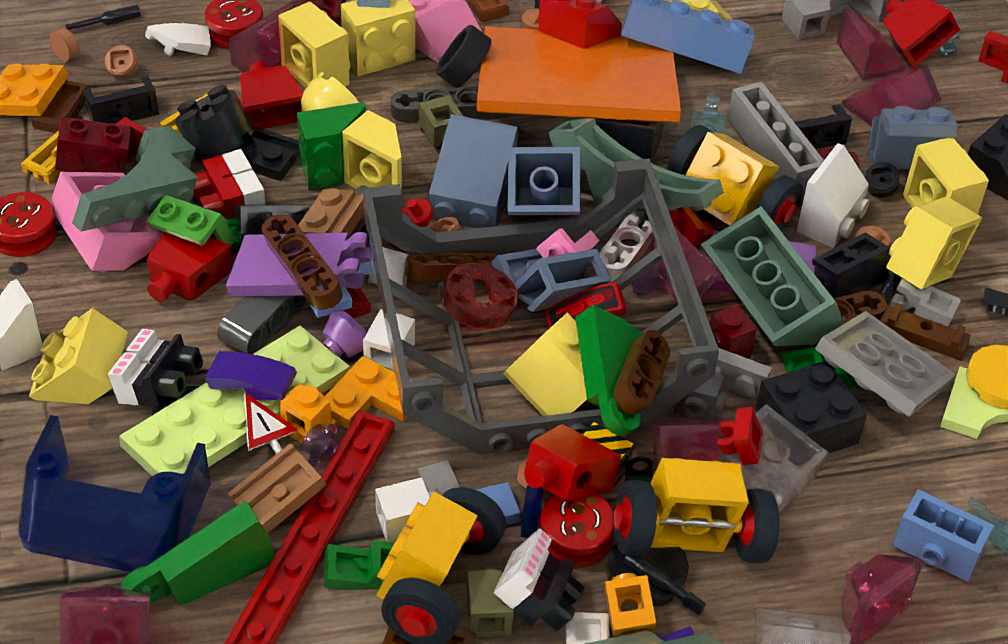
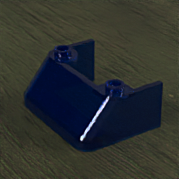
(102, 522)

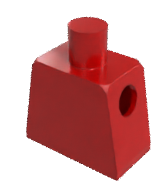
(919, 27)
(270, 95)
(186, 267)
(570, 464)

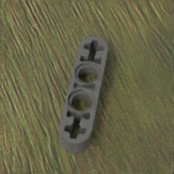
(406, 103)

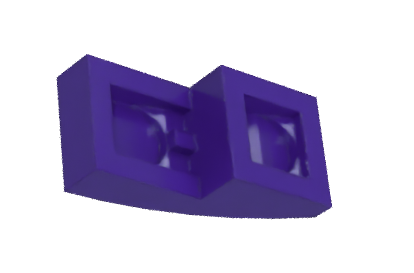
(257, 375)

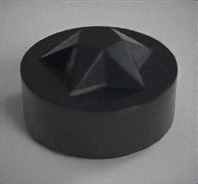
(882, 179)

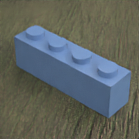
(689, 32)

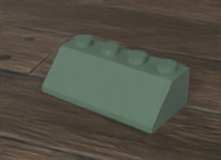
(773, 281)

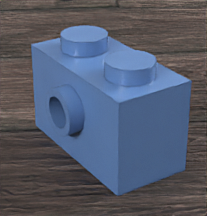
(943, 535)

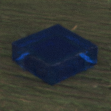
(531, 511)

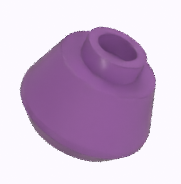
(343, 334)

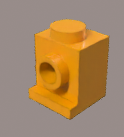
(305, 405)
(634, 591)

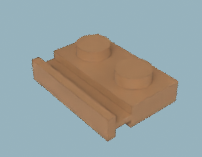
(333, 212)
(279, 487)

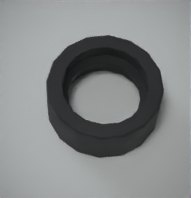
(463, 56)

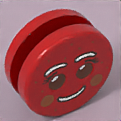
(229, 18)
(26, 224)
(578, 528)

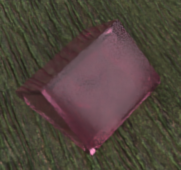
(866, 47)

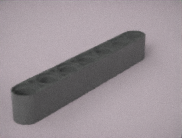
(260, 318)

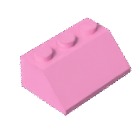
(106, 247)

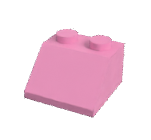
(439, 24)

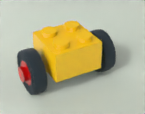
(743, 176)
(696, 509)
(412, 581)

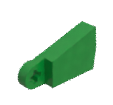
(603, 350)
(207, 560)

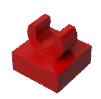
(745, 436)

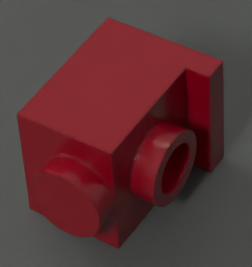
(733, 331)

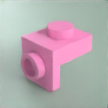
(560, 243)

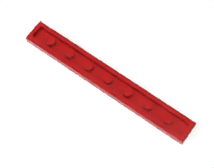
(311, 533)

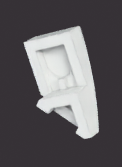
(181, 36)

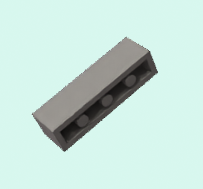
(773, 133)

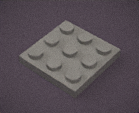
(885, 363)

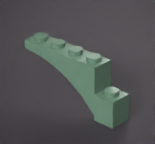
(600, 152)
(161, 171)

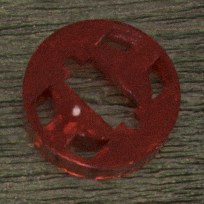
(460, 298)

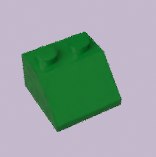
(323, 144)

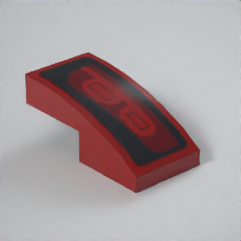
(604, 296)

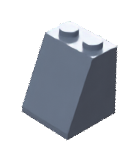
(472, 172)
(544, 181)

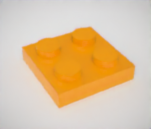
(29, 88)

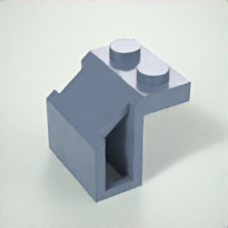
(902, 129)
(550, 279)

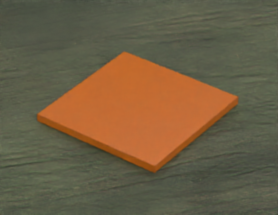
(550, 77)

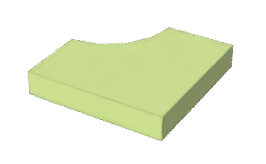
(967, 412)

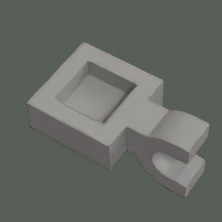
(929, 303)

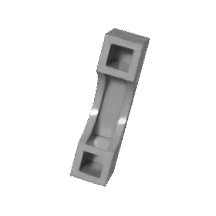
(811, 17)

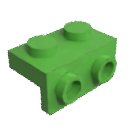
(190, 221)

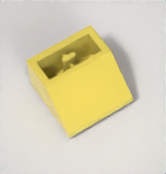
(78, 360)

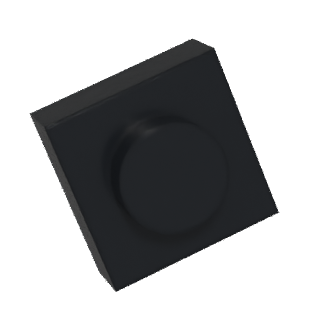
(996, 301)

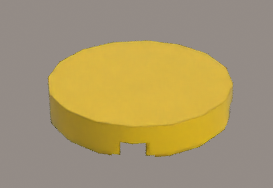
(989, 375)

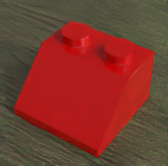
(578, 21)

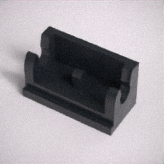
(130, 103)
(827, 130)
(251, 217)
(853, 266)

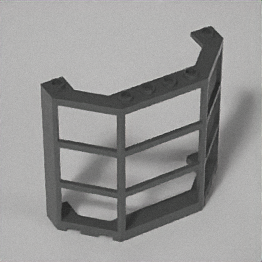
(422, 400)

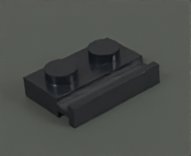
(269, 153)

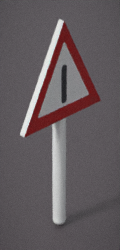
(264, 425)

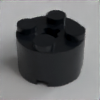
(214, 122)

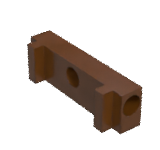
(927, 332)

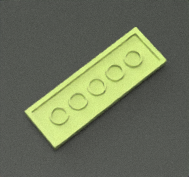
(219, 415)

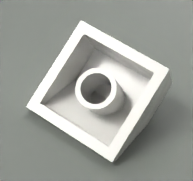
(833, 199)

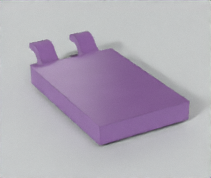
(261, 274)

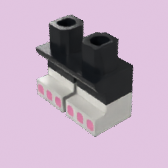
(153, 369)
(539, 584)

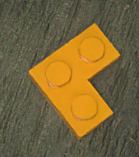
(363, 387)

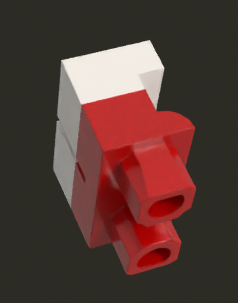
(229, 183)

